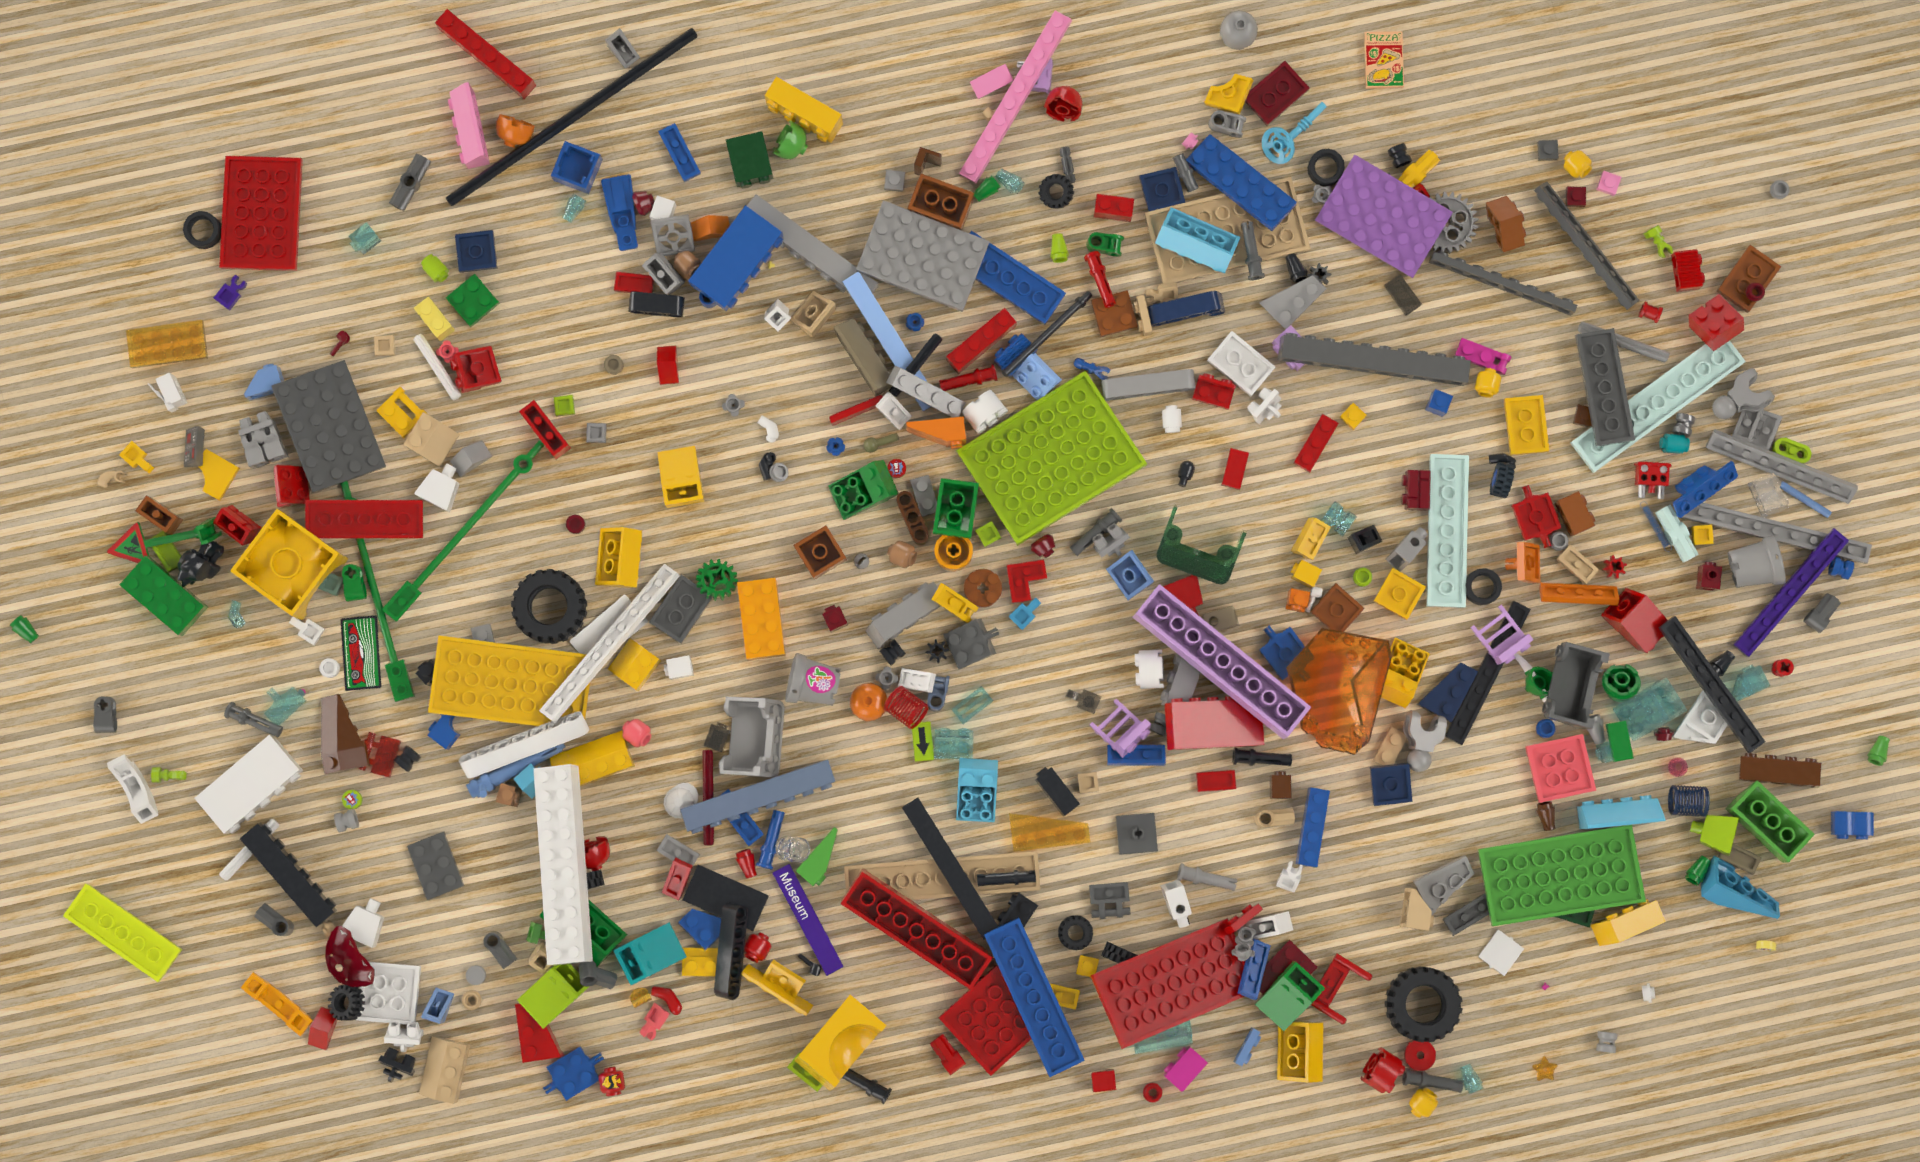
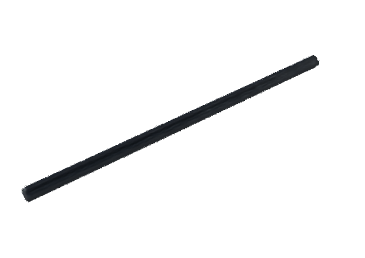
(571, 117)

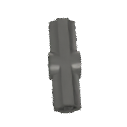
(405, 193)

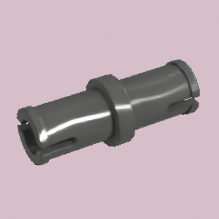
(1185, 172)

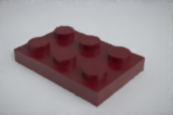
(1276, 93)
(1281, 960)

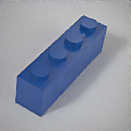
(1312, 827)

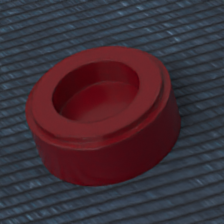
(575, 524)

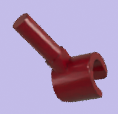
(343, 339)

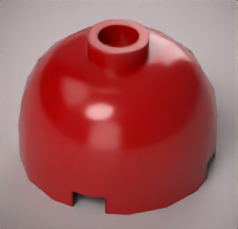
(1064, 103)
(596, 853)

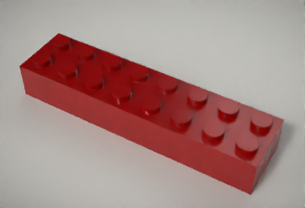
(916, 929)

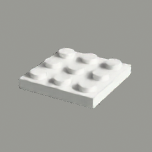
(392, 994)

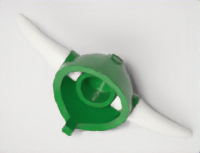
(1537, 678)

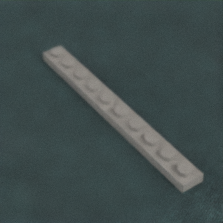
(1765, 527)

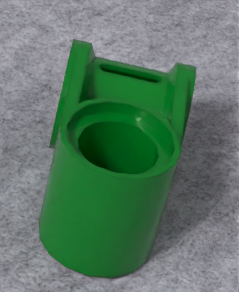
(1106, 244)
(353, 586)

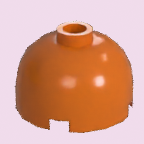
(513, 131)
(868, 701)

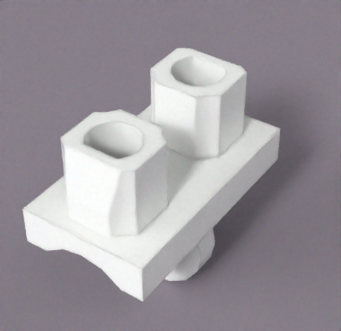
(1268, 407)
(403, 1037)

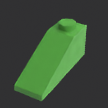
(817, 862)

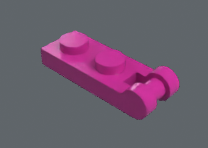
(1482, 355)

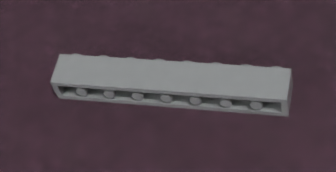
(809, 248)

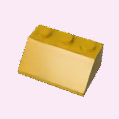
(618, 557)
(1300, 1052)

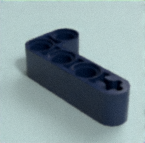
(1184, 308)

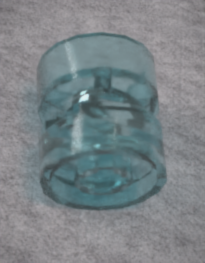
(1338, 518)

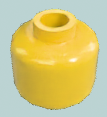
(1577, 164)
(1488, 383)
(1423, 1102)

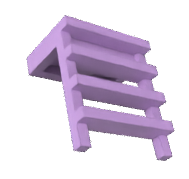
(1504, 651)
(1130, 738)

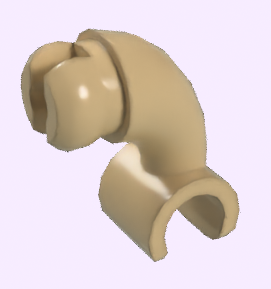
(107, 476)

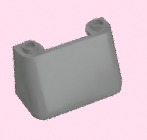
(754, 737)

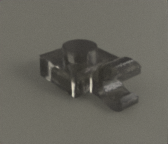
(1086, 700)

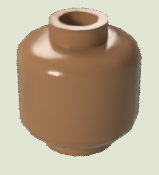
(686, 264)
(902, 554)

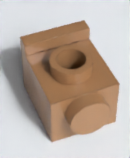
(509, 795)

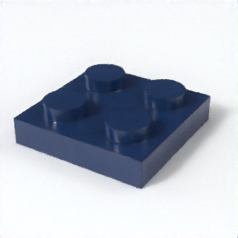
(1162, 189)
(476, 251)
(1391, 784)

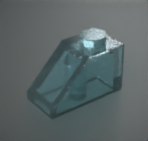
(1749, 682)

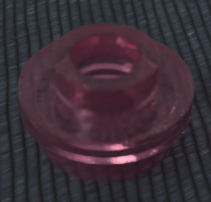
(1671, 767)

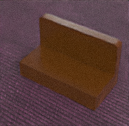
(923, 156)

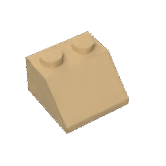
(431, 439)
(1415, 911)

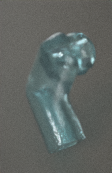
(234, 615)

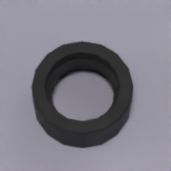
(1326, 181)
(192, 219)
(1497, 586)

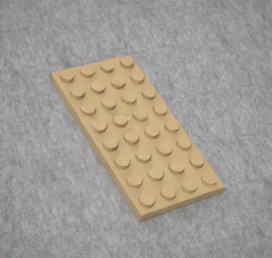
(1224, 213)

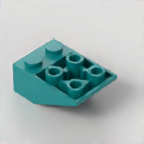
(650, 954)

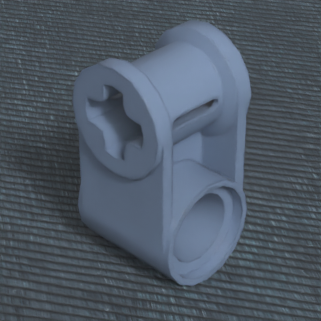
(939, 691)

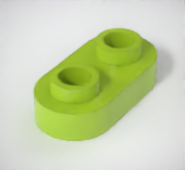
(1791, 448)

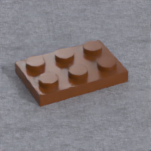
(1750, 268)

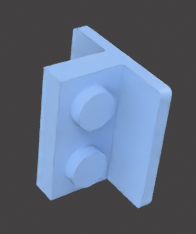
(1036, 376)

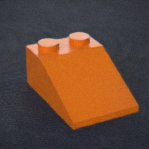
(945, 431)

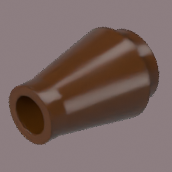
(1546, 813)

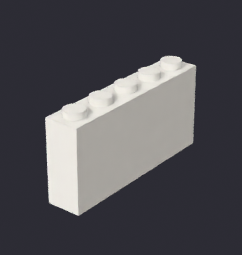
(249, 785)

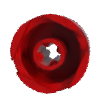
(1382, 1071)

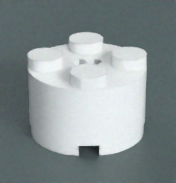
(984, 411)
(1150, 669)

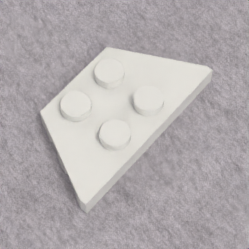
(1701, 722)

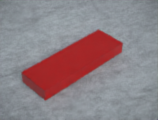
(854, 410)

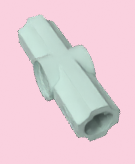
(1676, 533)

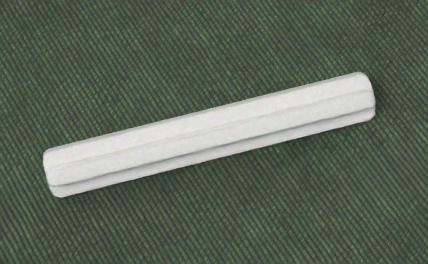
(437, 367)
(242, 856)

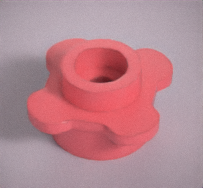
(442, 351)

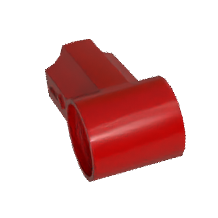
(949, 1057)

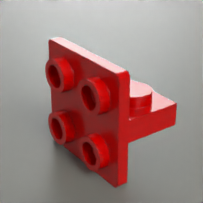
(290, 485)

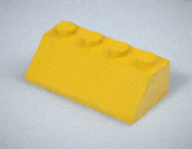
(597, 758)

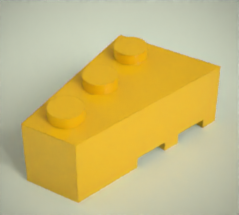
(1628, 923)

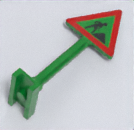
(134, 547)

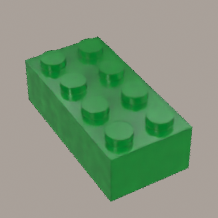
(163, 596)

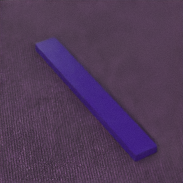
(1790, 592)

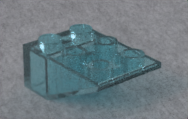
(1650, 708)

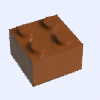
(820, 552)

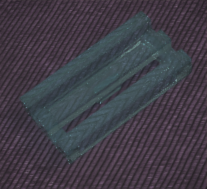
(985, 695)

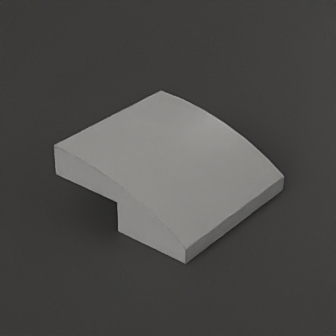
(1757, 427)

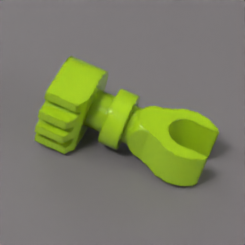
(1659, 240)
(157, 774)

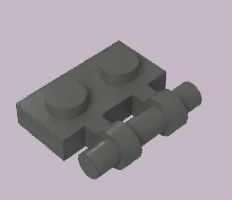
(1109, 893)

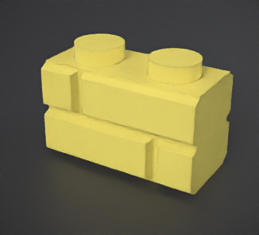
(434, 319)

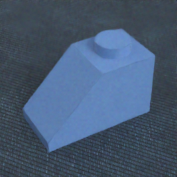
(262, 381)

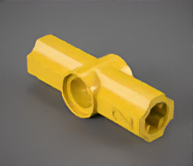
(1417, 171)

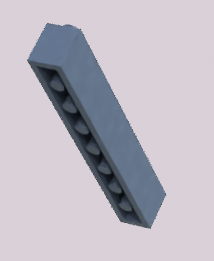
(758, 795)

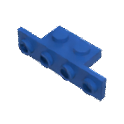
(1701, 486)

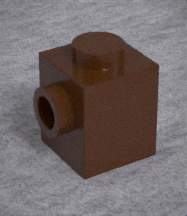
(1280, 785)

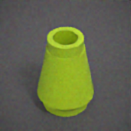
(1058, 249)

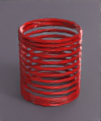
(918, 708)

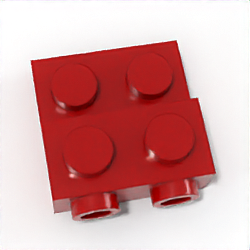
(475, 369)

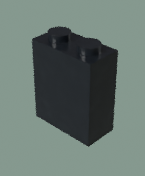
(1056, 791)

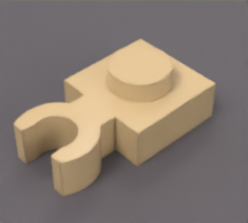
(1165, 293)

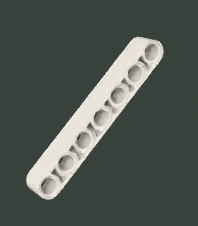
(523, 745)

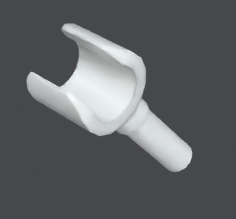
(1315, 592)

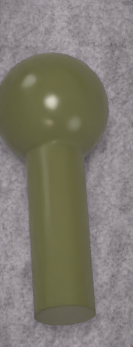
(872, 444)

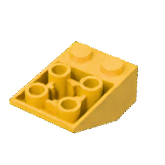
(680, 477)
(1404, 672)

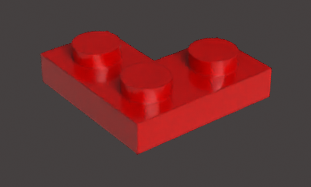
(1020, 576)

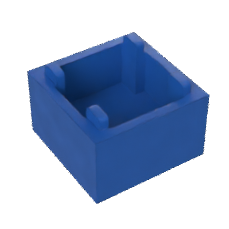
(576, 167)

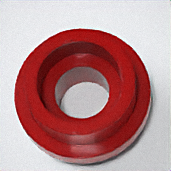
(1156, 1097)

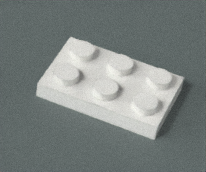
(1241, 363)

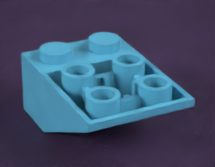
(977, 790)

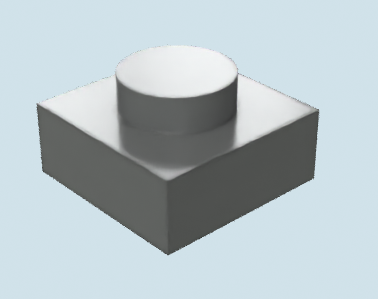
(1547, 150)

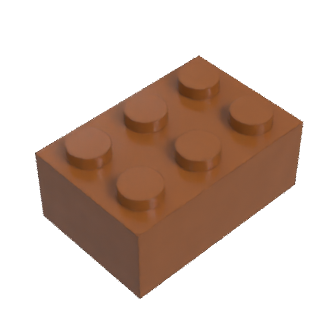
(941, 201)

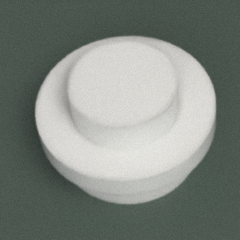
(1648, 993)

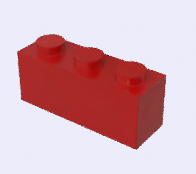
(545, 429)

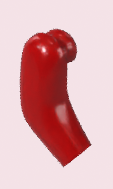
(669, 997)

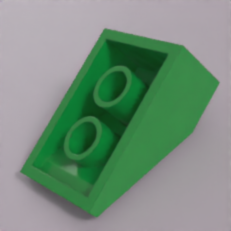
(956, 508)

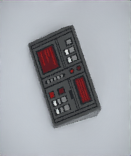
(194, 447)

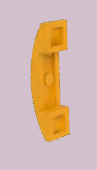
(278, 1003)

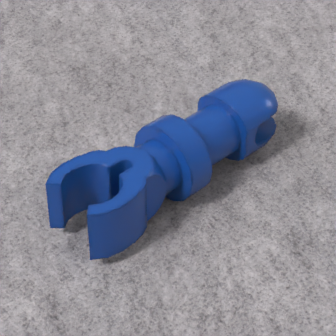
(1091, 368)

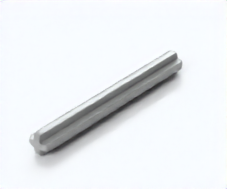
(1630, 344)

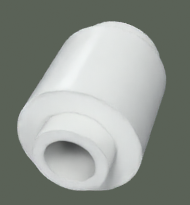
(1172, 419)

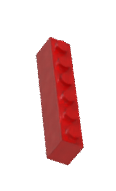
(485, 54)

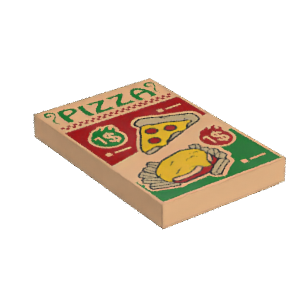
(1383, 60)

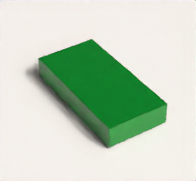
(1619, 741)

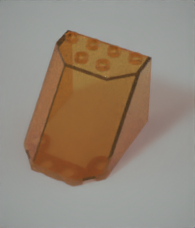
(1343, 684)

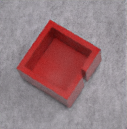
(1716, 322)

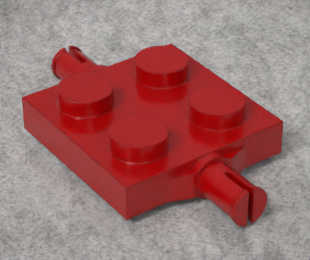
(1536, 516)

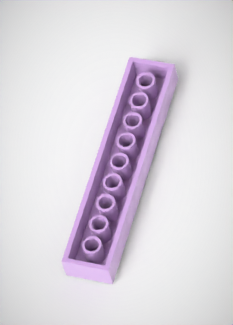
(1221, 662)

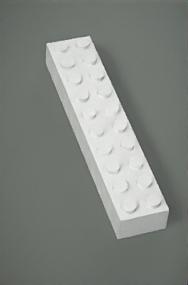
(563, 865)

